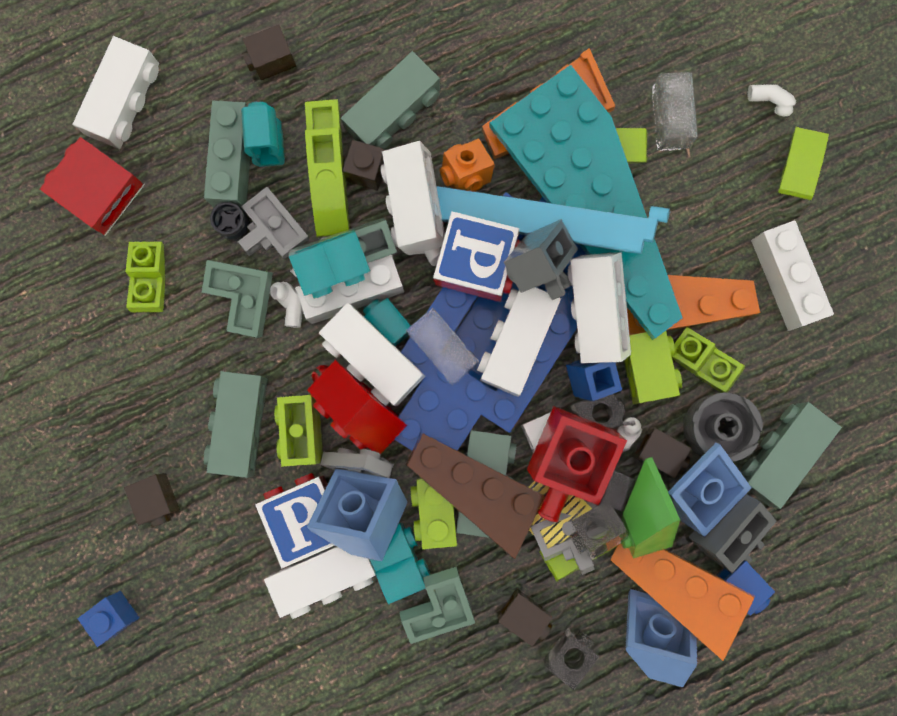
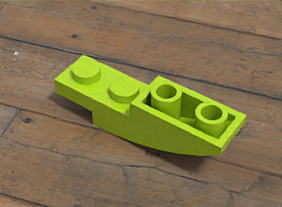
(326, 167)

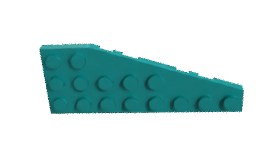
(577, 160)

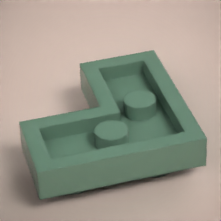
(249, 294)
(445, 612)

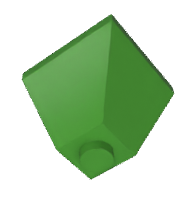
(649, 514)

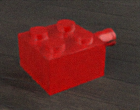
(354, 408)
(574, 460)

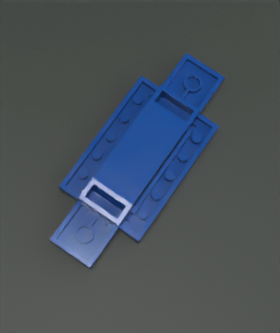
(451, 411)

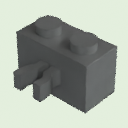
(542, 259)
(736, 534)

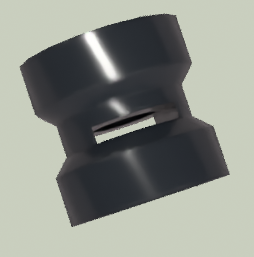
(225, 216)

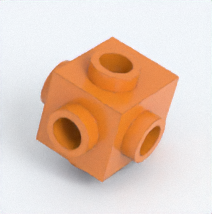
(467, 166)

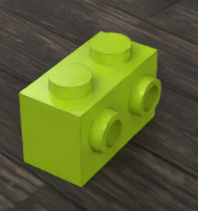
(651, 368)
(298, 431)
(436, 517)

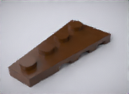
(484, 496)

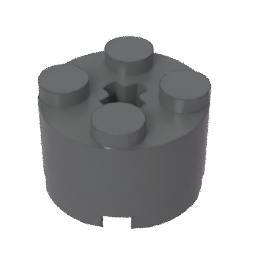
(741, 430)

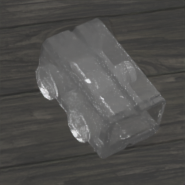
(674, 111)
(442, 347)

